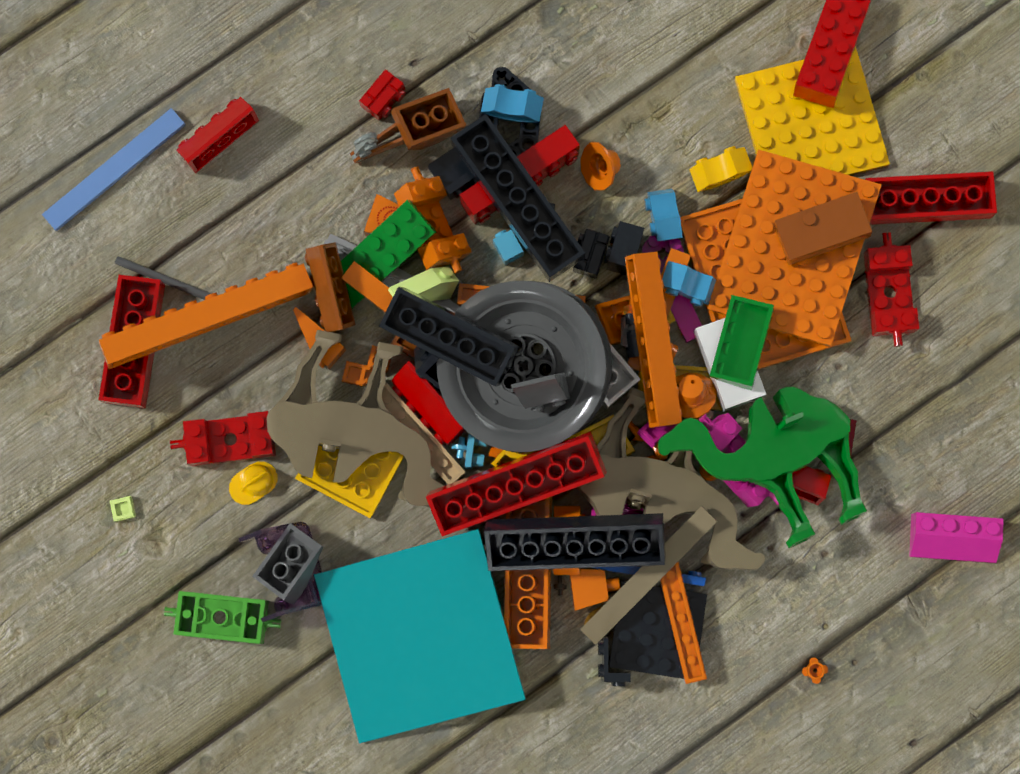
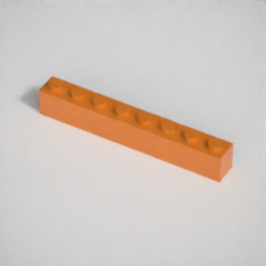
(653, 339)

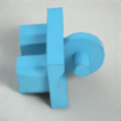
(472, 459)

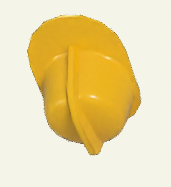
(253, 483)

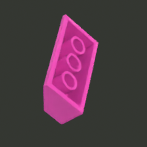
(955, 537)

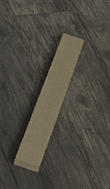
(648, 576)

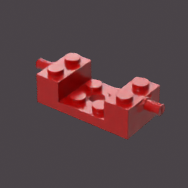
(890, 268)
(206, 442)

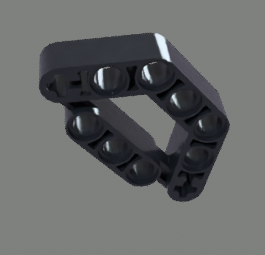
(514, 82)

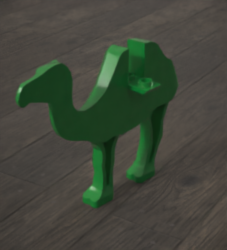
(774, 451)

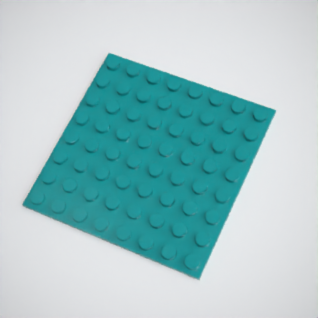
(419, 636)

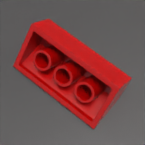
(217, 134)
(427, 403)

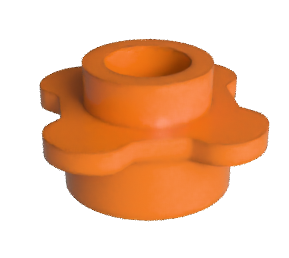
(814, 664)

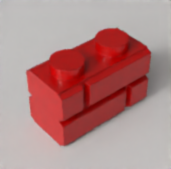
(383, 95)

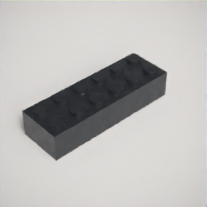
(449, 336)

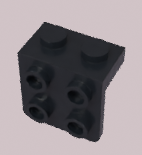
(453, 173)
(426, 366)
(616, 679)

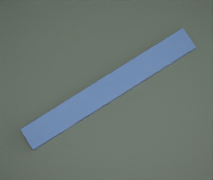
(113, 169)

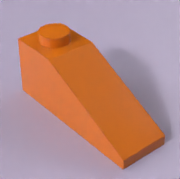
(309, 331)

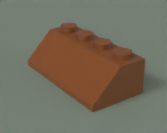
(329, 287)

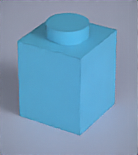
(507, 246)

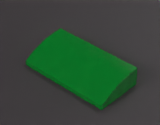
(742, 342)

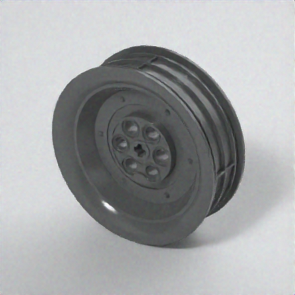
(571, 343)

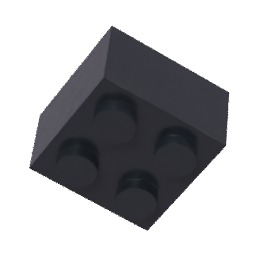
(625, 242)

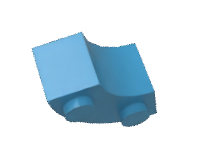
(512, 104)
(664, 215)
(689, 283)

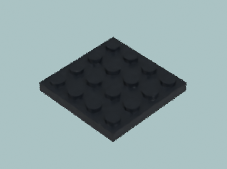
(645, 637)

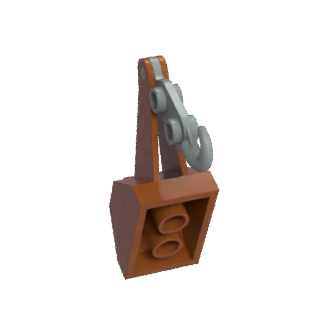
(420, 124)

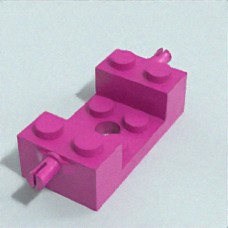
(725, 436)

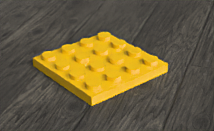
(362, 488)

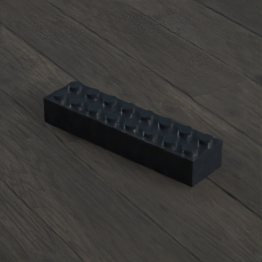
(517, 198)
(575, 542)

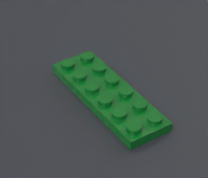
(389, 245)

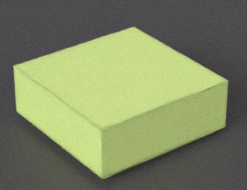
(122, 508)

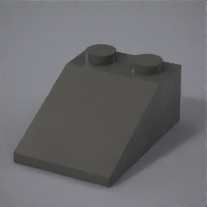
(542, 391)
(289, 564)

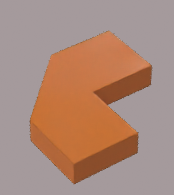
(357, 373)

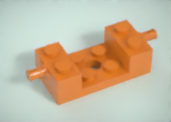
(443, 246)

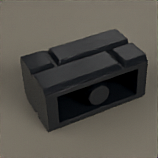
(594, 246)

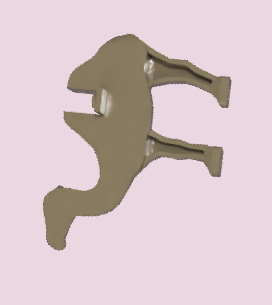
(356, 429)
(664, 488)

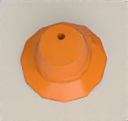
(599, 165)
(696, 394)

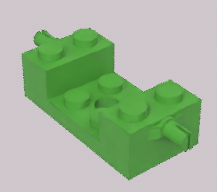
(243, 617)

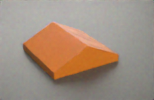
(610, 317)

